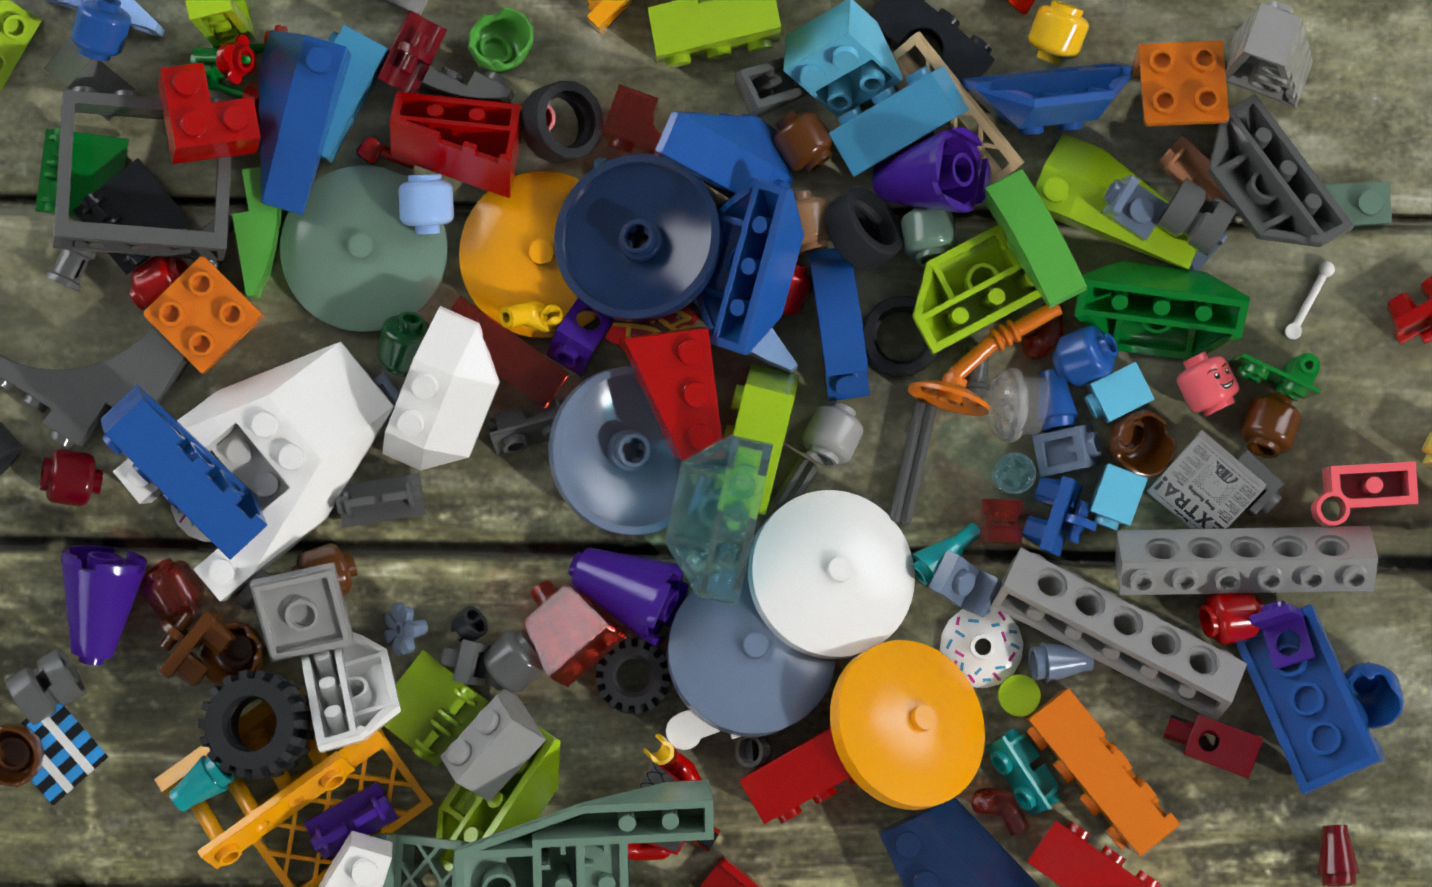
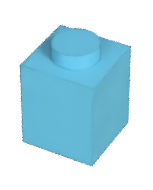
(1118, 393)
(1116, 497)

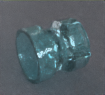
(1020, 473)

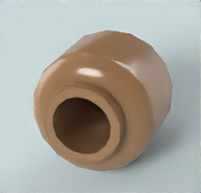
(811, 215)

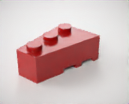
(796, 777)

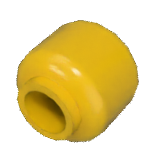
(1058, 31)

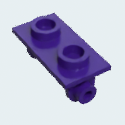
(360, 813)

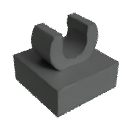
(467, 662)

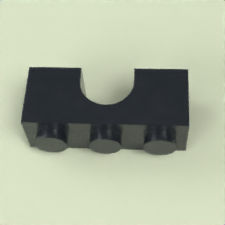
(904, 18)

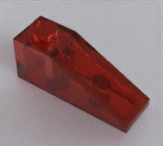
(514, 358)

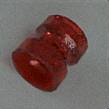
(1002, 511)

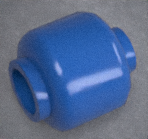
(100, 29)
(1085, 355)

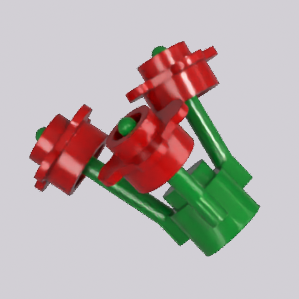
(232, 62)

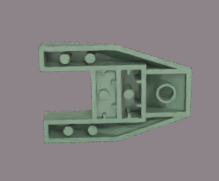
(588, 840)

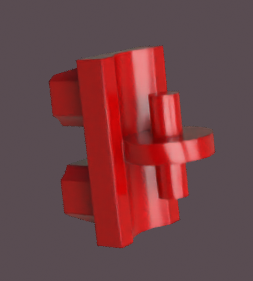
(1412, 320)

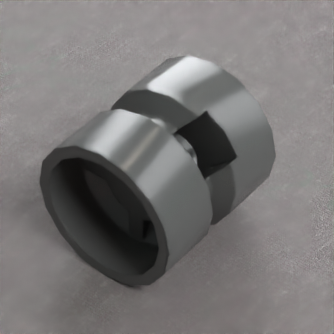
(1196, 217)
(33, 694)

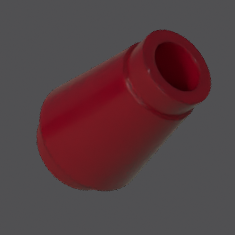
(1337, 857)

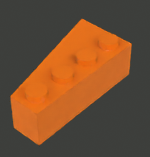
(1100, 772)

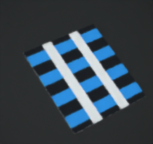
(68, 754)

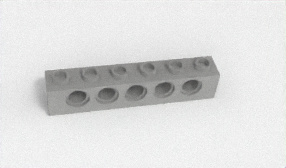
(1245, 560)
(1130, 653)

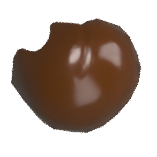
(1142, 443)
(244, 653)
(19, 754)

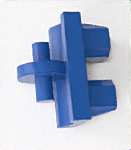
(1063, 497)

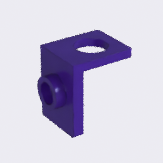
(574, 345)
(1275, 620)

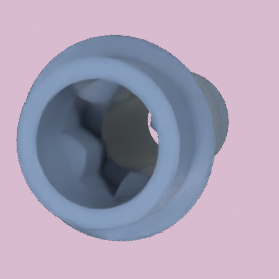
(1057, 661)

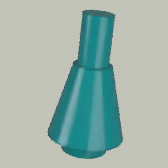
(928, 559)

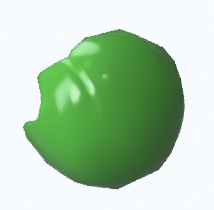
(501, 40)

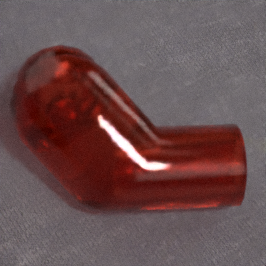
(1001, 804)

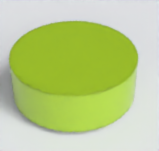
(1019, 695)

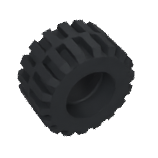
(223, 717)

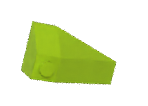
(1074, 191)

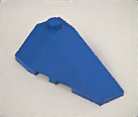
(297, 102)
(724, 150)

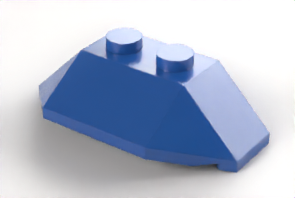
(1051, 95)
(754, 266)

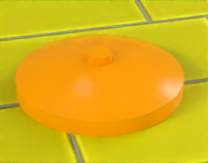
(511, 249)
(907, 725)

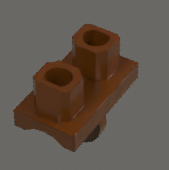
(207, 631)

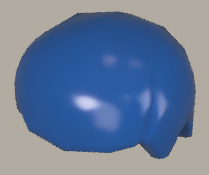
(1377, 692)

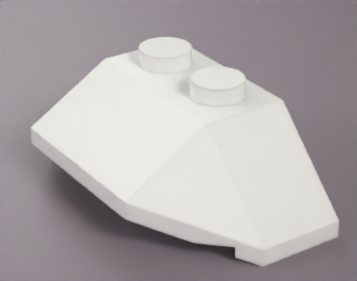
(443, 395)
(350, 692)

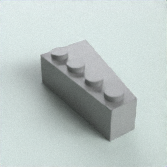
(1270, 54)

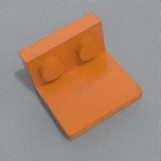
(1182, 83)
(203, 315)

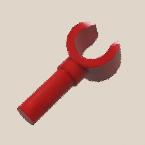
(371, 150)

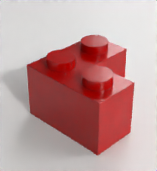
(202, 128)

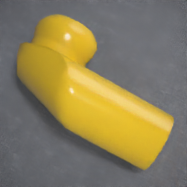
(533, 315)

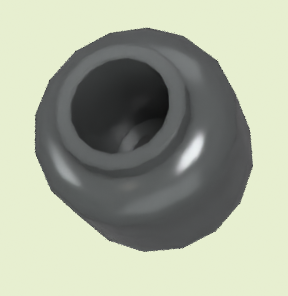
(512, 662)

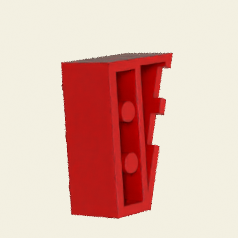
(458, 138)
(679, 385)
(1073, 862)

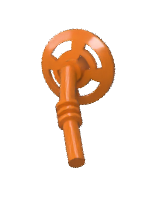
(952, 391)

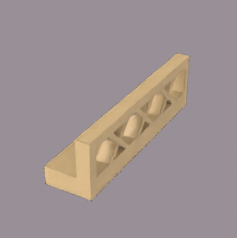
(908, 66)

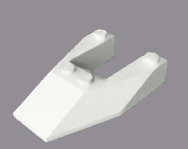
(292, 442)

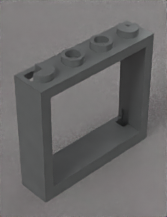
(127, 238)

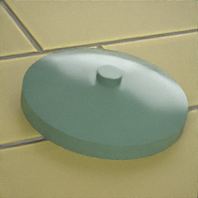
(355, 257)

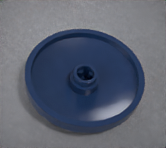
(617, 209)

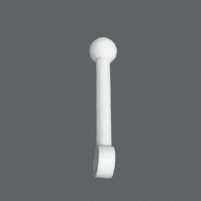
(1293, 330)

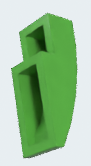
(257, 235)
(1034, 238)

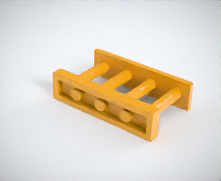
(256, 731)

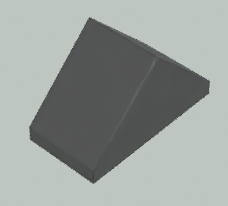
(77, 70)
(767, 87)

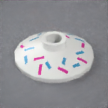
(1005, 646)

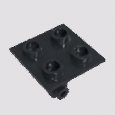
(132, 200)

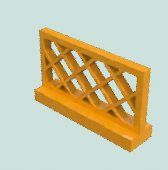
(356, 754)

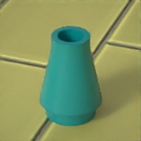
(200, 784)

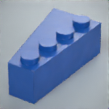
(184, 471)

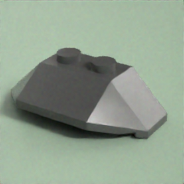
(1272, 181)

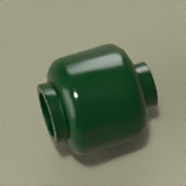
(400, 341)

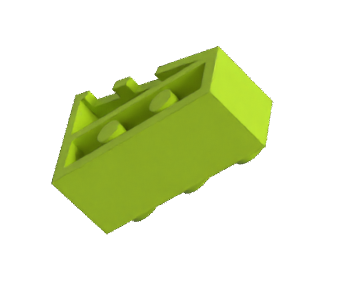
(712, 28)
(764, 414)

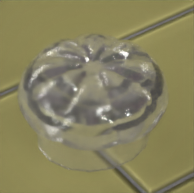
(1017, 405)

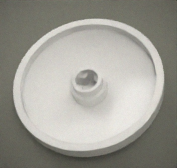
(831, 574)

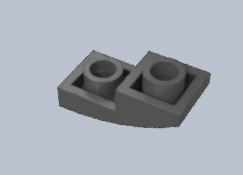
(480, 87)

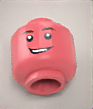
(1207, 384)

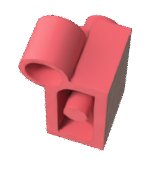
(1366, 488)

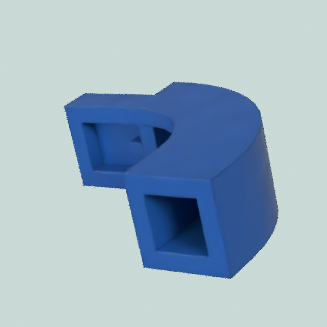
(839, 325)

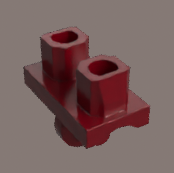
(411, 53)

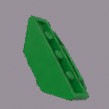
(1162, 309)

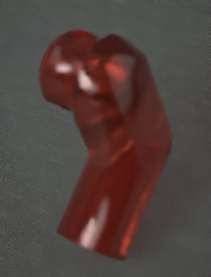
(1044, 339)

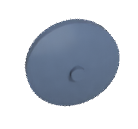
(613, 456)
(738, 671)

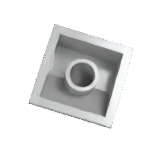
(493, 746)

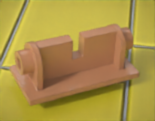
(1189, 162)

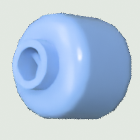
(426, 203)

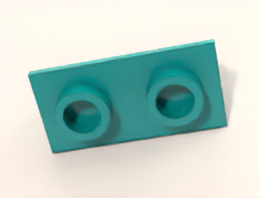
(1032, 789)

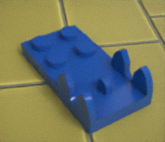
(1312, 708)

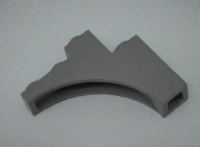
(87, 393)

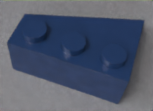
(950, 850)

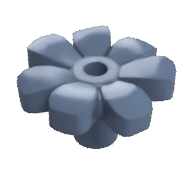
(403, 629)

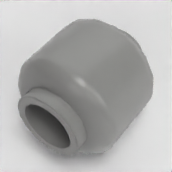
(832, 435)

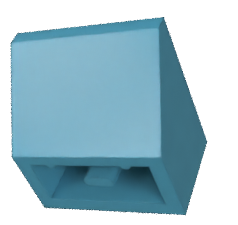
(841, 58)

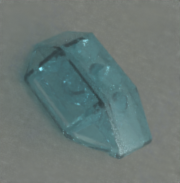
(718, 515)

